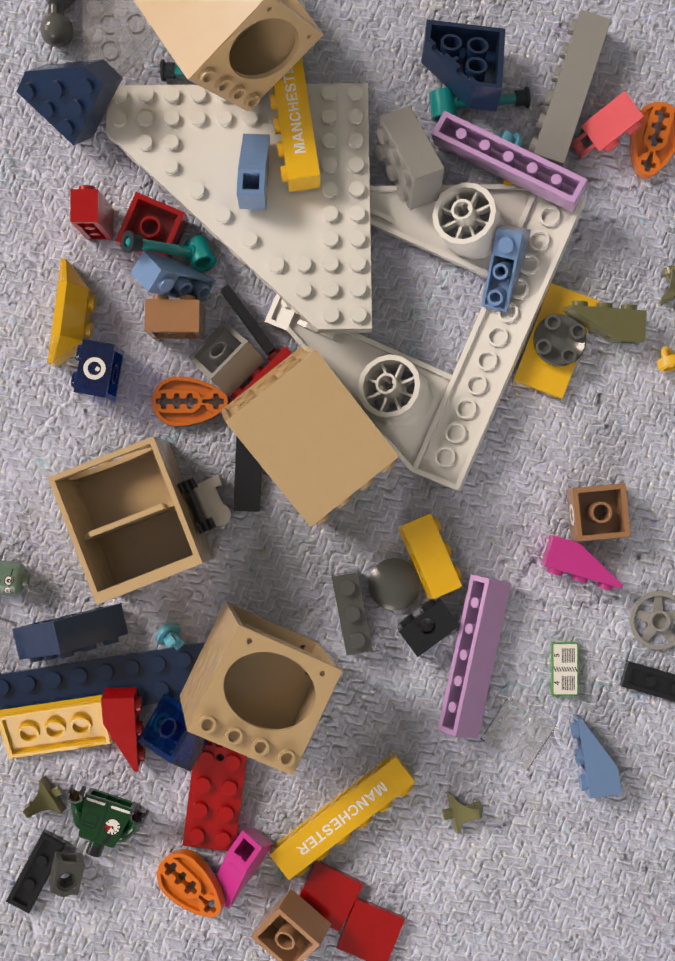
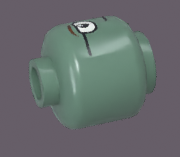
(13, 578)

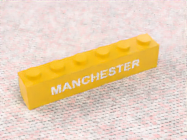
(296, 131)
(341, 816)

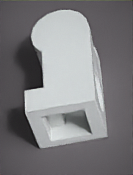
(213, 502)

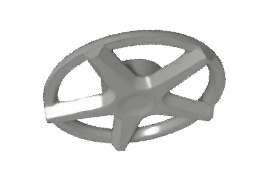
(657, 620)

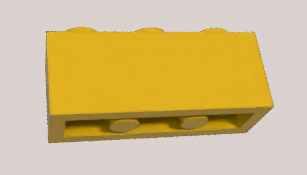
(430, 556)

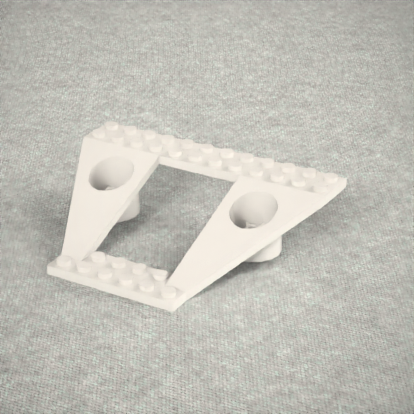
(447, 413)

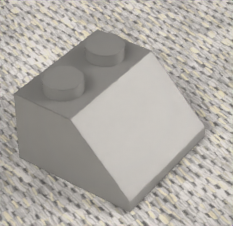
(226, 358)

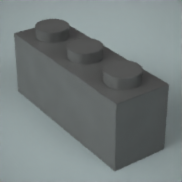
(352, 612)

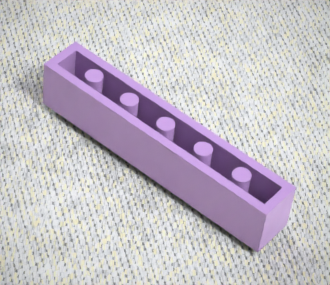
(509, 161)
(474, 656)

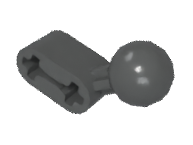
(56, 27)

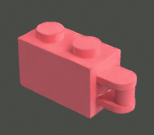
(609, 126)

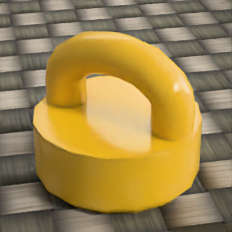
(667, 362)

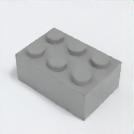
(409, 158)

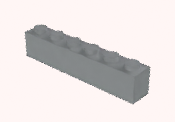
(570, 87)

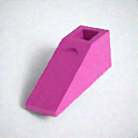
(574, 559)
(242, 862)

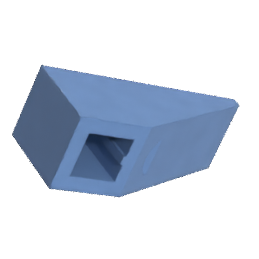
(253, 171)
(505, 266)
(170, 278)
(598, 770)

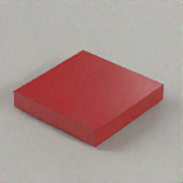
(331, 893)
(370, 931)

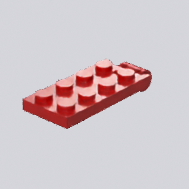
(215, 798)

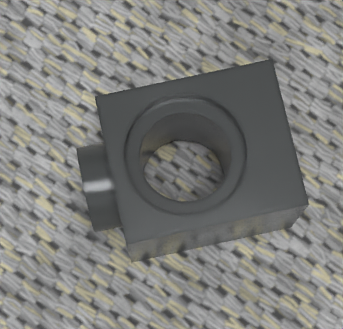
(66, 863)

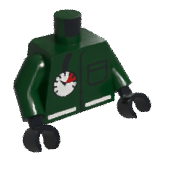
(104, 818)

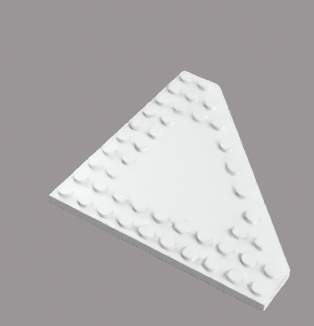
(306, 242)

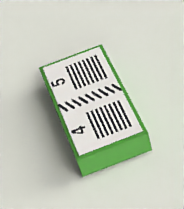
(564, 668)

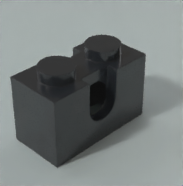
(443, 625)

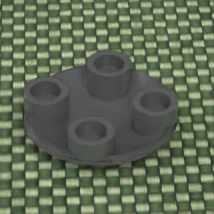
(559, 340)
(394, 584)

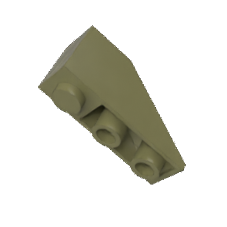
(610, 323)

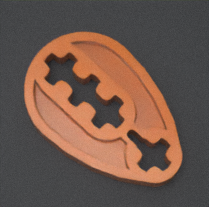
(641, 147)
(184, 387)
(196, 870)

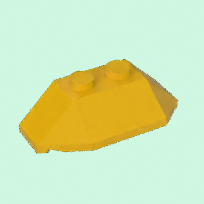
(72, 314)

